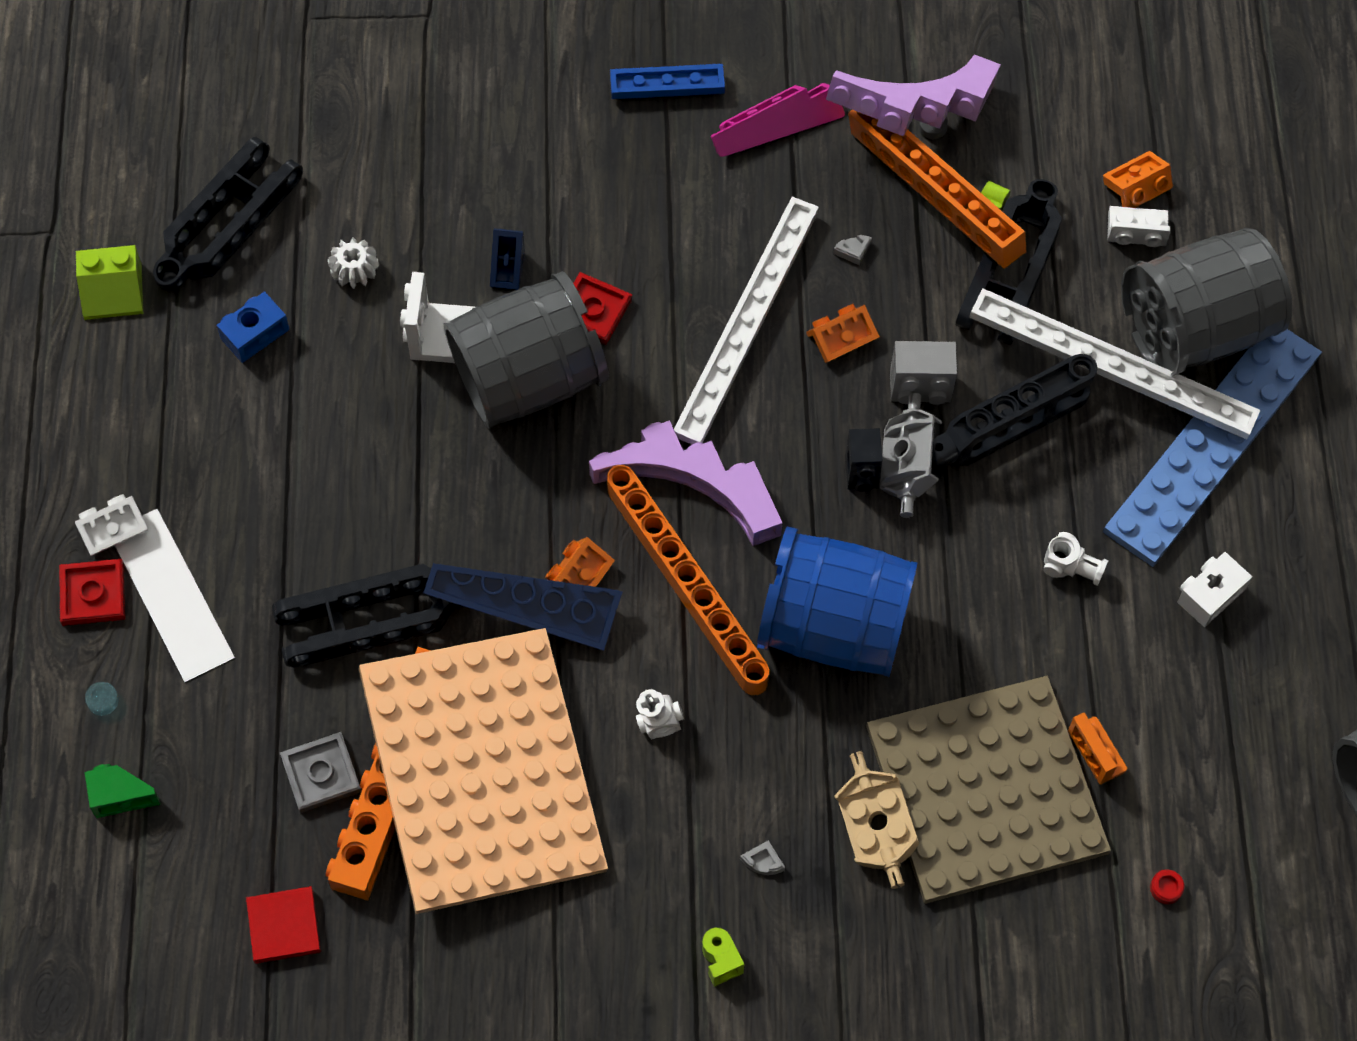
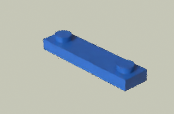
(667, 81)

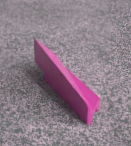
(776, 118)

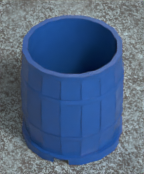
(836, 603)

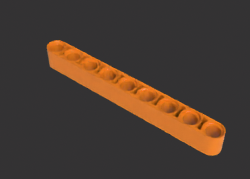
(690, 591)

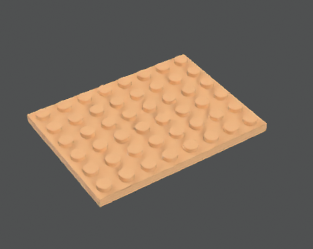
(481, 770)

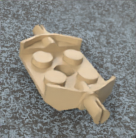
(864, 798)

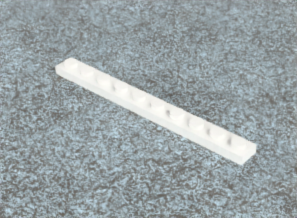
(745, 321)
(1116, 364)

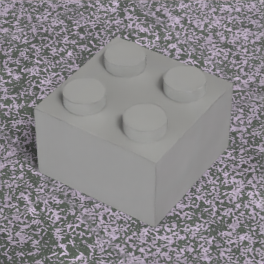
(923, 369)

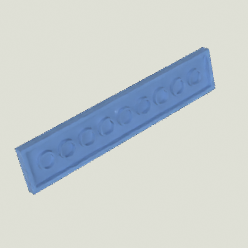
(1206, 453)

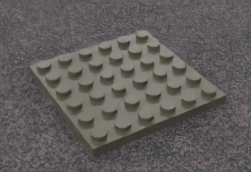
(990, 788)

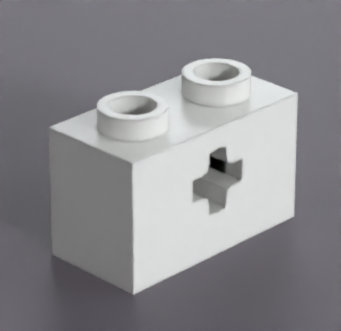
(1228, 582)

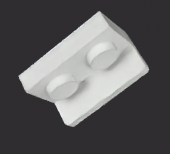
(1138, 226)
(110, 525)

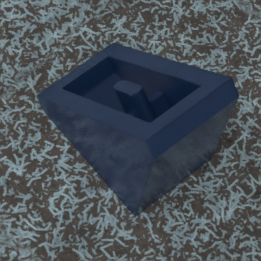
(507, 258)

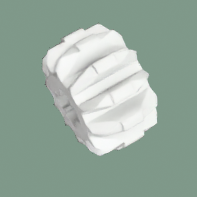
(353, 262)

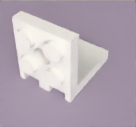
(425, 321)

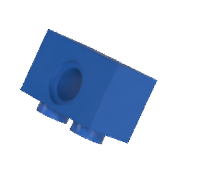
(247, 341)

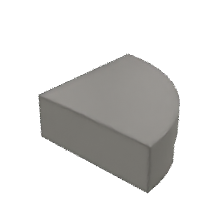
(853, 248)
(763, 860)

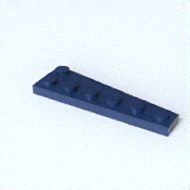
(562, 608)

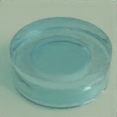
(101, 698)

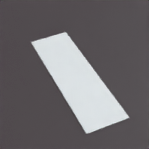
(174, 599)

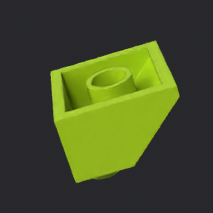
(109, 282)

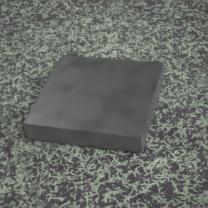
(320, 772)

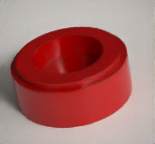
(1167, 886)

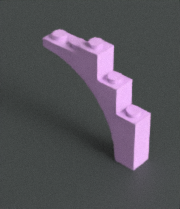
(927, 102)
(699, 467)

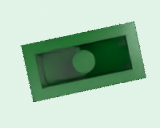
(117, 791)

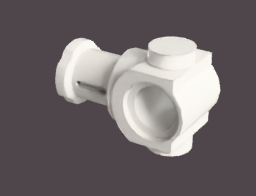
(1075, 562)
(658, 714)

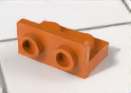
(1140, 179)
(844, 332)
(583, 564)
(1096, 748)

